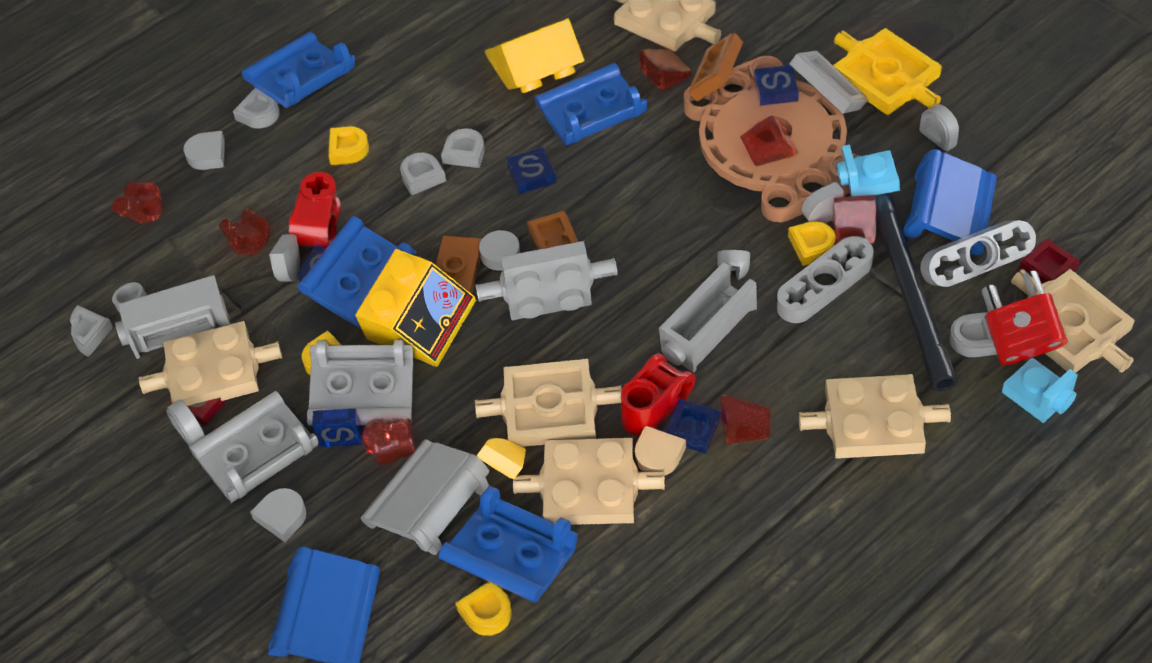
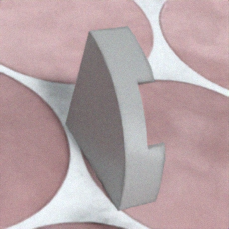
(88, 329)

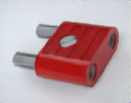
(1026, 326)

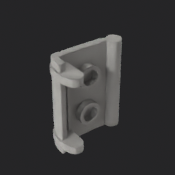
(362, 377)
(253, 446)
(427, 494)

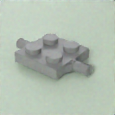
(546, 280)

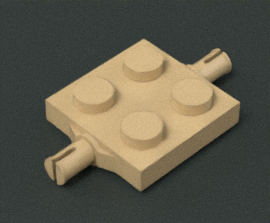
(668, 21)
(1088, 320)
(211, 365)
(548, 402)
(874, 416)
(589, 481)

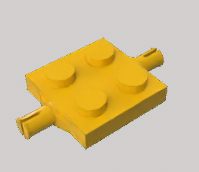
(888, 70)

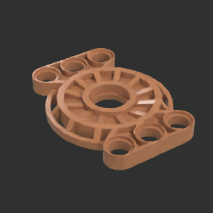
(810, 128)

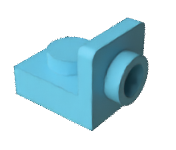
(867, 174)
(1041, 390)

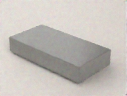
(829, 81)

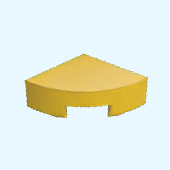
(503, 456)

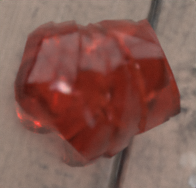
(140, 202)
(248, 234)
(388, 439)

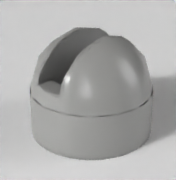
(737, 260)
(128, 292)

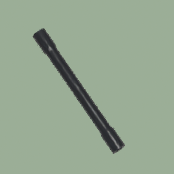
(934, 353)

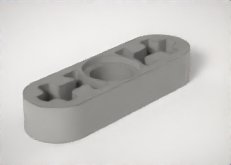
(995, 257)
(821, 295)

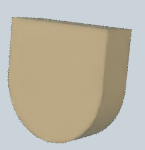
(658, 451)

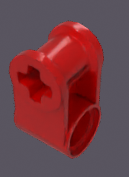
(316, 211)
(655, 389)

